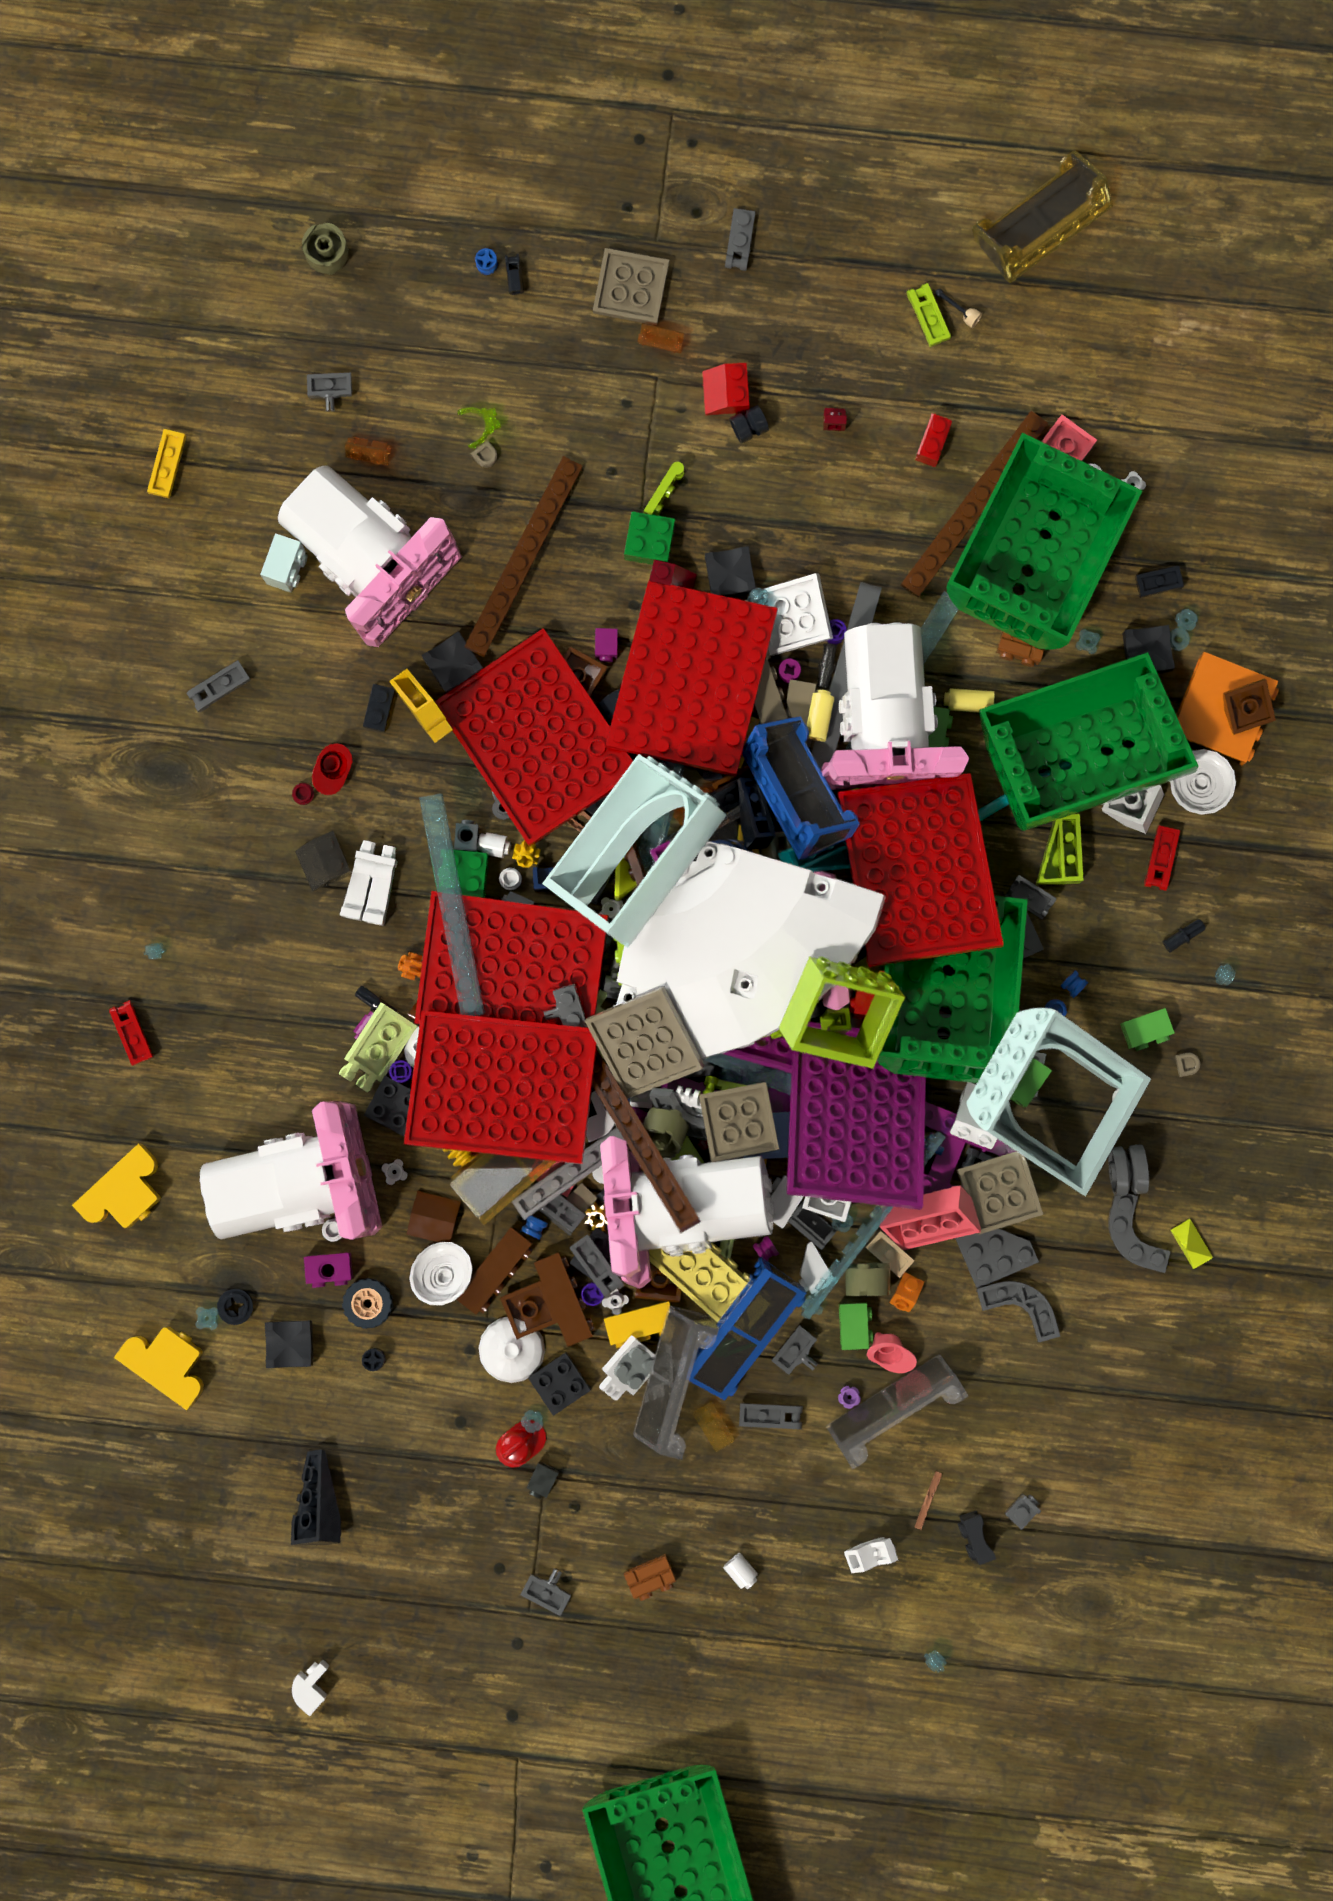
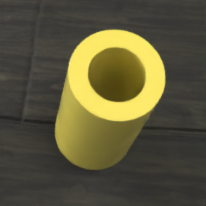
(968, 700)
(820, 715)

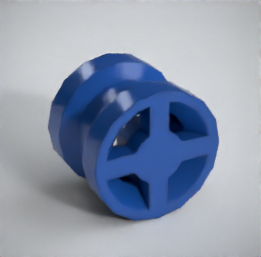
(486, 256)
(1074, 984)
(534, 1227)

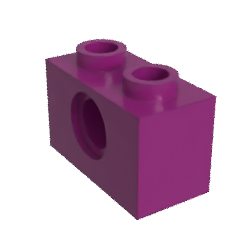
(342, 1269)

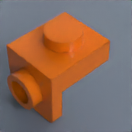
(907, 1292)

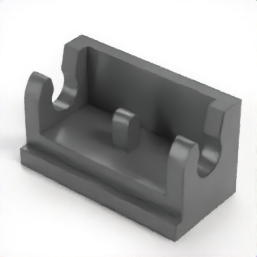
(1038, 900)
(563, 1214)
(812, 1226)

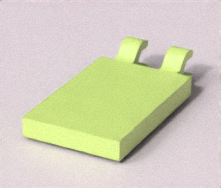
(377, 1046)

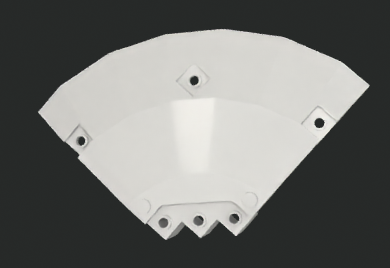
(737, 923)

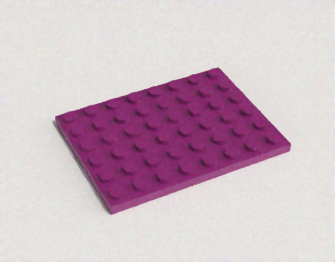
(855, 1132)

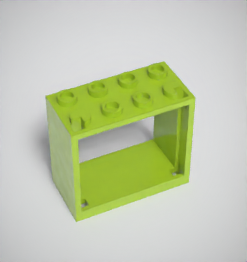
(874, 1030)

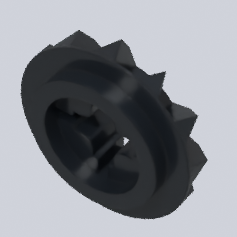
(231, 1316)

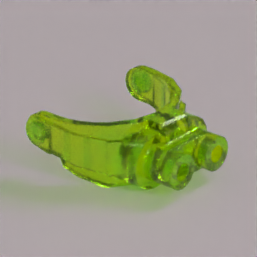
(490, 422)

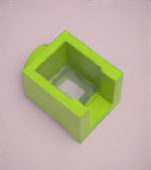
(836, 1021)

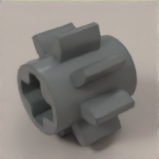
(610, 985)

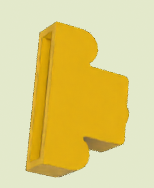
(421, 705)
(122, 1191)
(165, 1364)

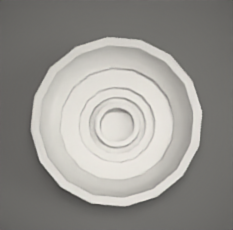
(1208, 787)
(441, 1273)
(509, 1357)

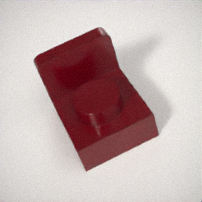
(834, 419)

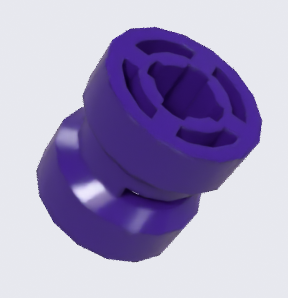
(838, 634)
(404, 1074)
(590, 1295)

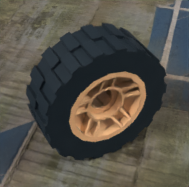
(358, 1312)

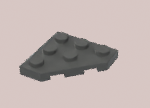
(995, 1255)

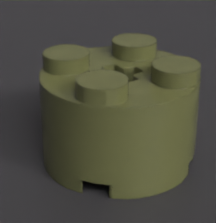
(326, 260)
(666, 1130)
(868, 1279)

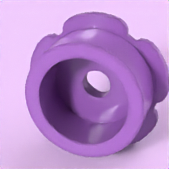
(849, 1403)

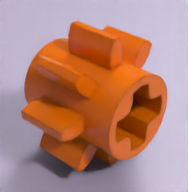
(410, 965)

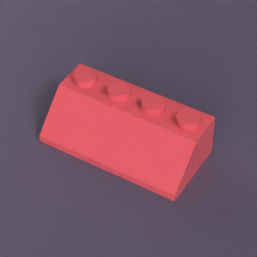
(943, 1217)

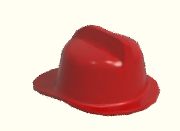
(331, 769)
(519, 1446)

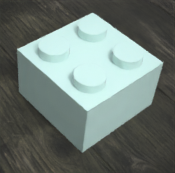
(284, 563)

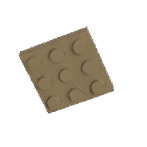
(630, 286)
(738, 1122)
(1001, 1191)

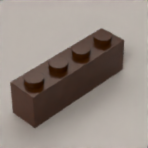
(494, 1270)
(563, 1298)

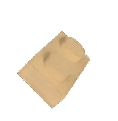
(889, 1252)

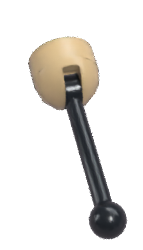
(970, 316)

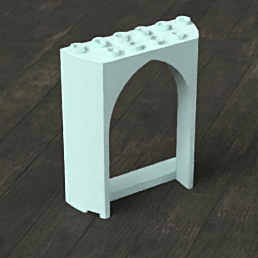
(633, 804)
(1046, 1029)

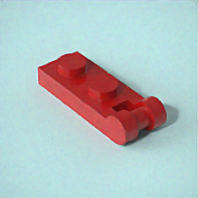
(1162, 857)
(131, 1033)

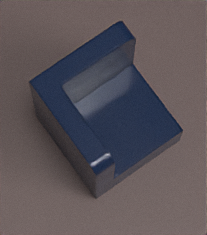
(539, 877)

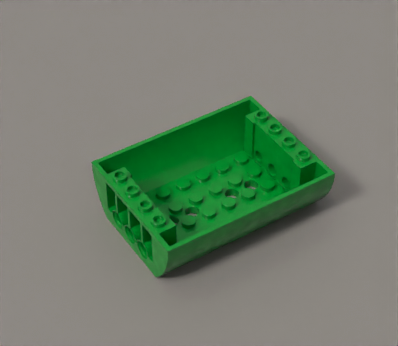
(1064, 568)
(1073, 725)
(979, 996)
(698, 1824)

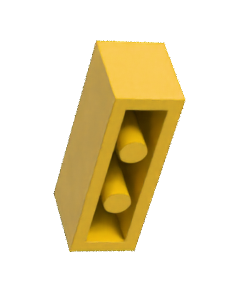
(638, 1323)

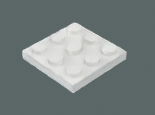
(800, 615)

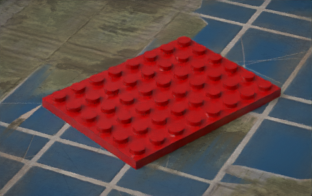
(692, 678)
(535, 737)
(930, 861)
(518, 959)
(501, 1087)

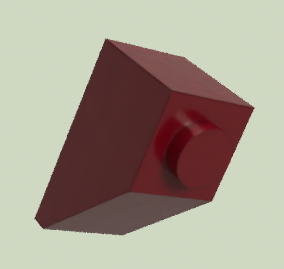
(672, 574)

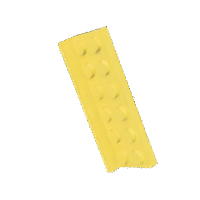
(704, 1277)

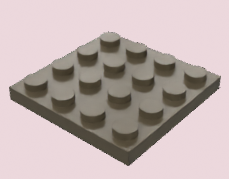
(644, 1042)

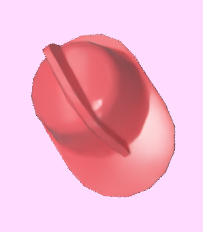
(891, 1354)

